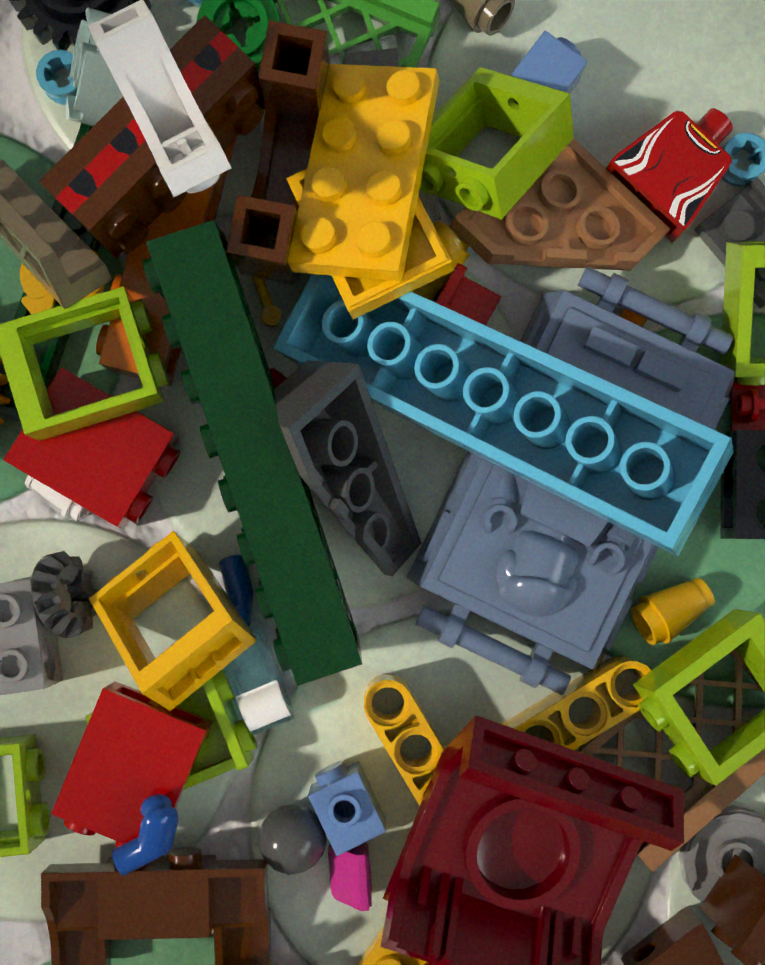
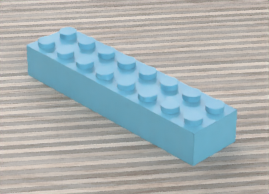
(520, 409)

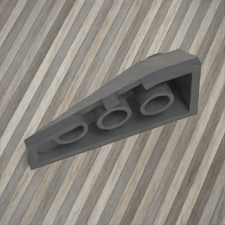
(346, 458)

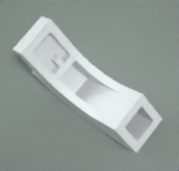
(159, 99)

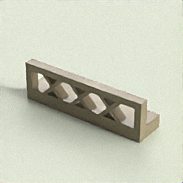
(46, 242)

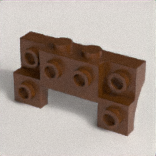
(162, 900)

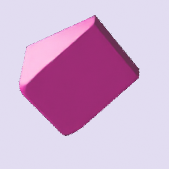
(351, 877)

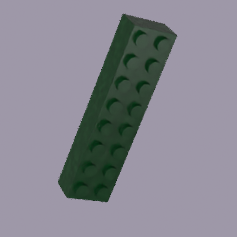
(243, 428)

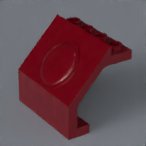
(521, 851)

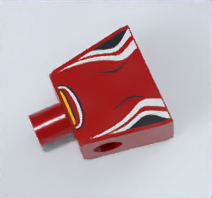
(676, 166)

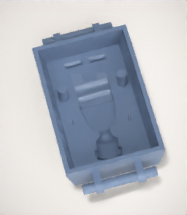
(534, 556)

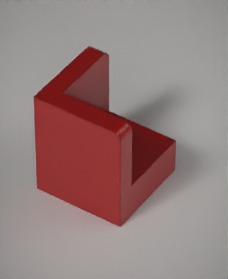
(468, 297)

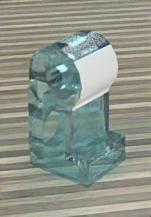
(259, 686)

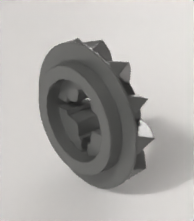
(53, 600)

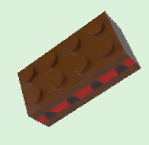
(111, 174)

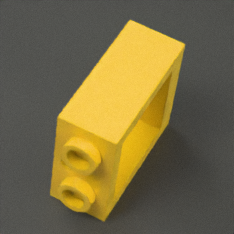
(196, 654)

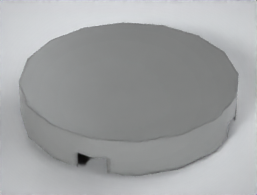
(714, 846)

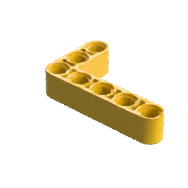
(549, 712)

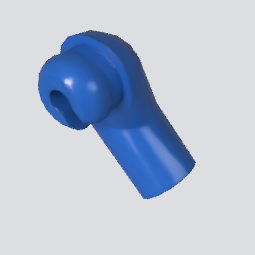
(238, 585)
(154, 837)

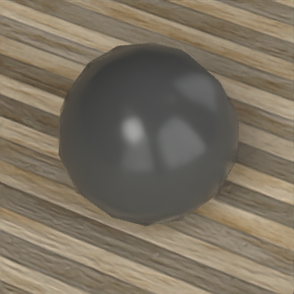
(292, 839)

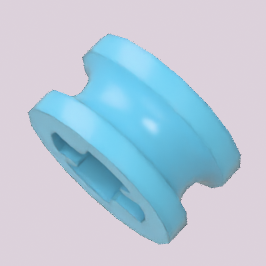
(47, 69)
(756, 147)

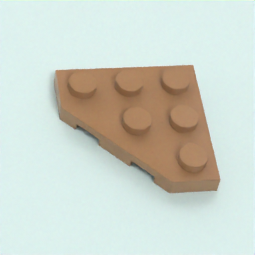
(567, 219)

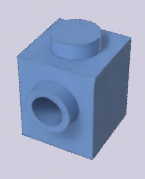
(346, 806)

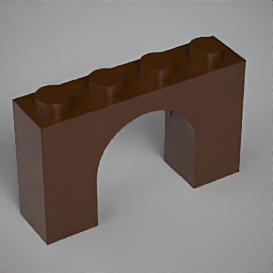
(292, 87)

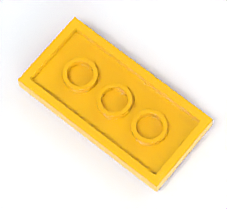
(364, 172)

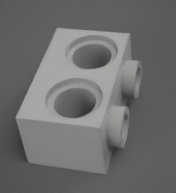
(26, 646)

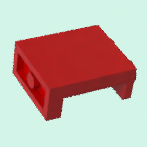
(100, 465)
(125, 757)

